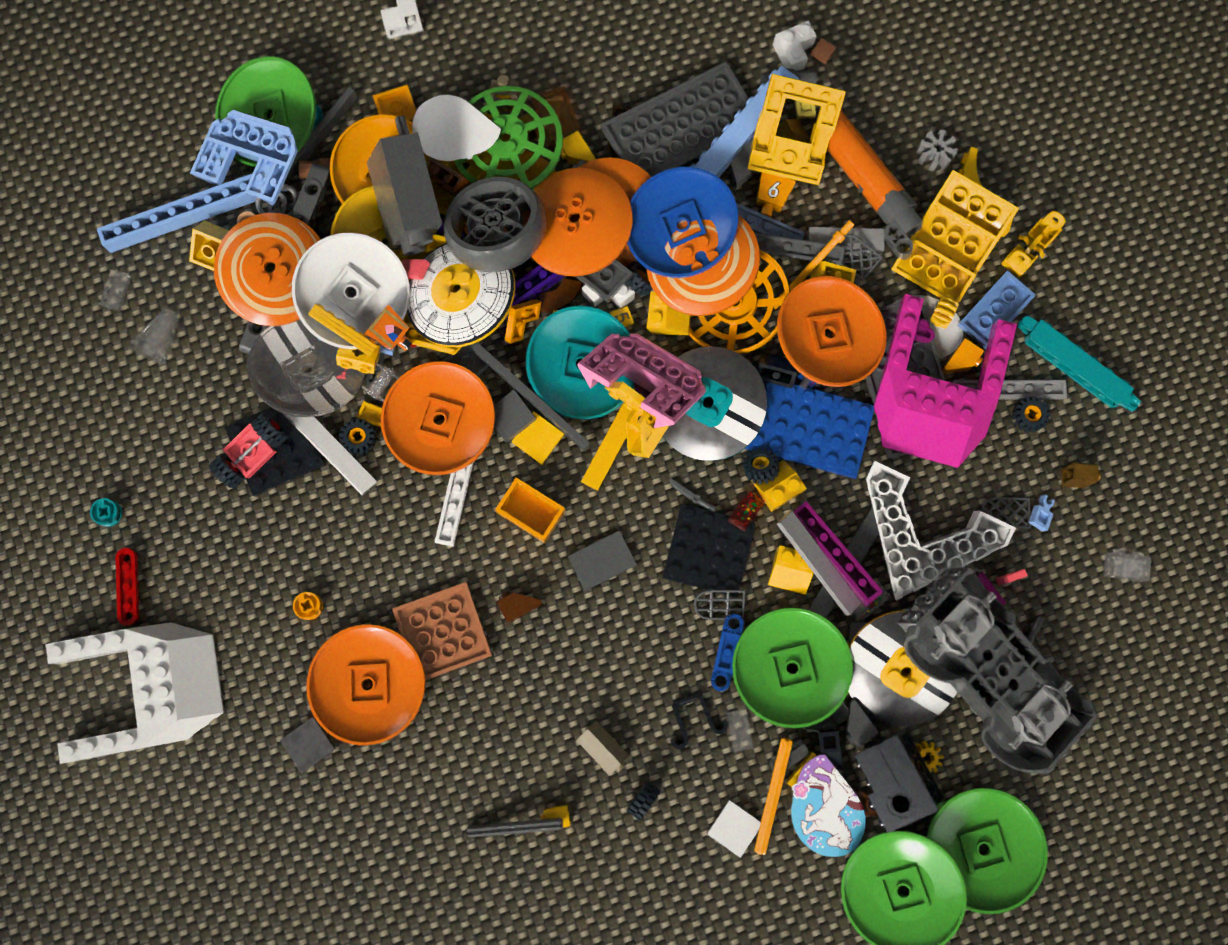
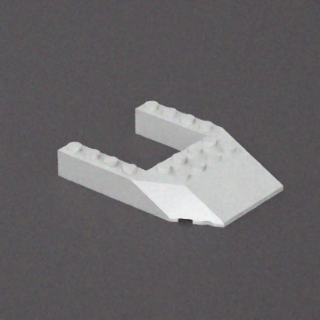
(171, 684)

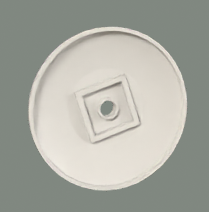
(342, 263)

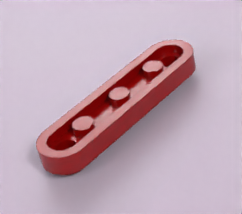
(127, 586)

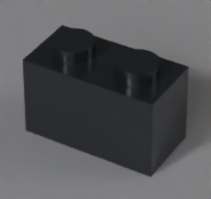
(776, 370)

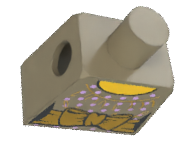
(503, 80)

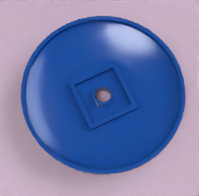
(676, 197)

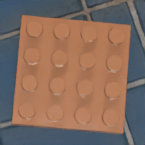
(444, 630)

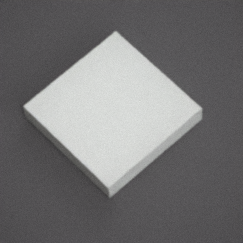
(734, 828)

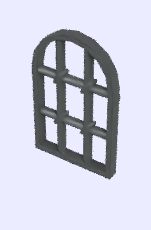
(727, 599)

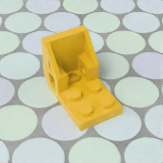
(640, 433)

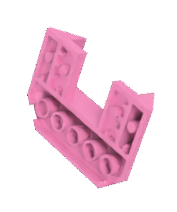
(672, 382)

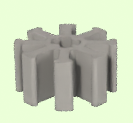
(944, 152)

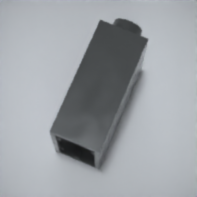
(404, 193)

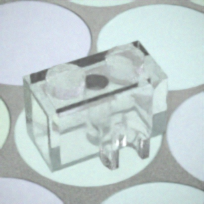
(1127, 566)

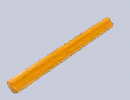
(773, 795)

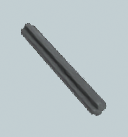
(515, 827)

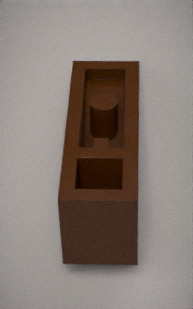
(446, 177)

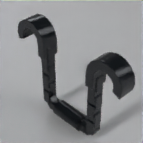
(688, 699)

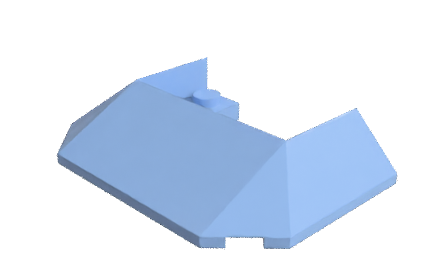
(251, 138)

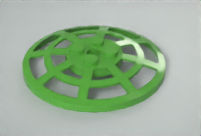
(519, 138)

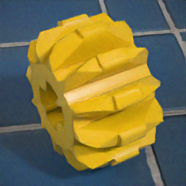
(944, 311)
(928, 749)

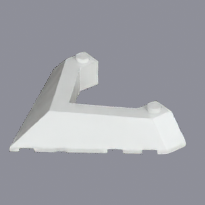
(917, 565)

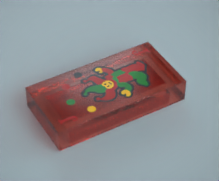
(746, 511)

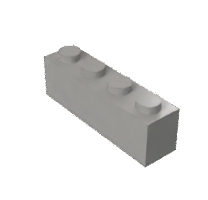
(872, 237)

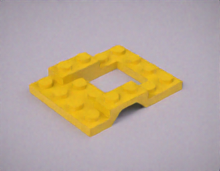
(789, 156)

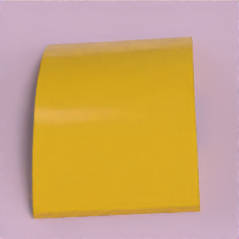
(955, 237)

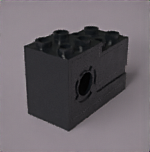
(899, 781)

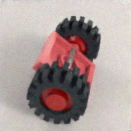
(248, 451)

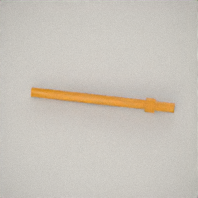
(837, 238)

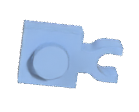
(1041, 514)

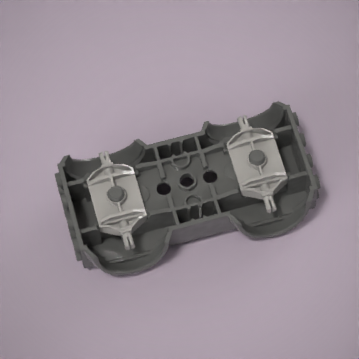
(947, 642)

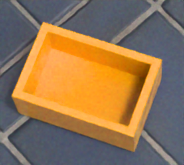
(530, 510)

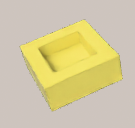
(804, 110)

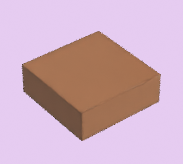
(823, 51)

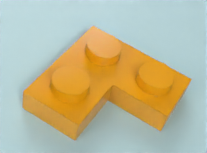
(518, 317)

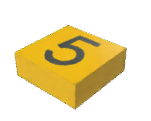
(624, 316)

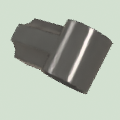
(797, 753)

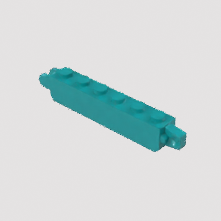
(1078, 364)

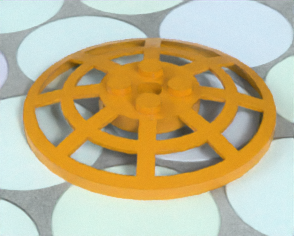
(745, 310)

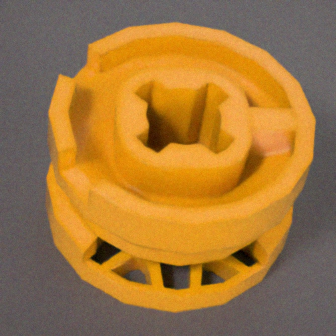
(307, 606)

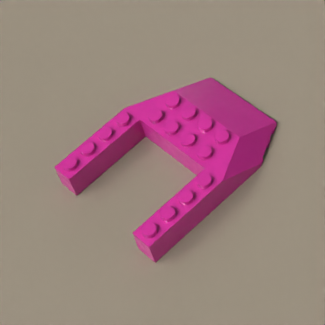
(934, 415)

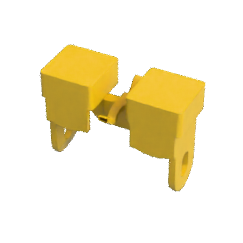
(1037, 239)

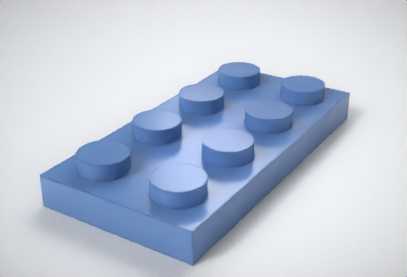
(1001, 302)

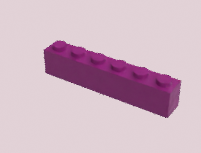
(844, 562)

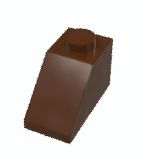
(516, 605)

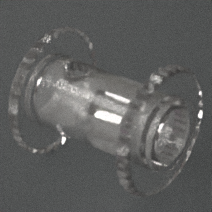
(380, 382)

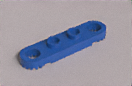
(725, 652)

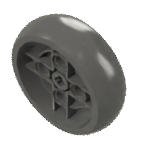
(495, 224)

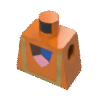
(389, 330)

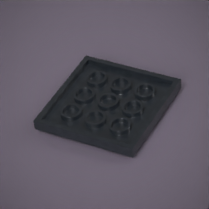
(292, 458)
(707, 550)

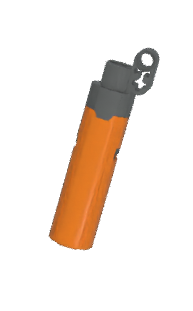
(876, 184)

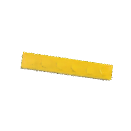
(341, 329)

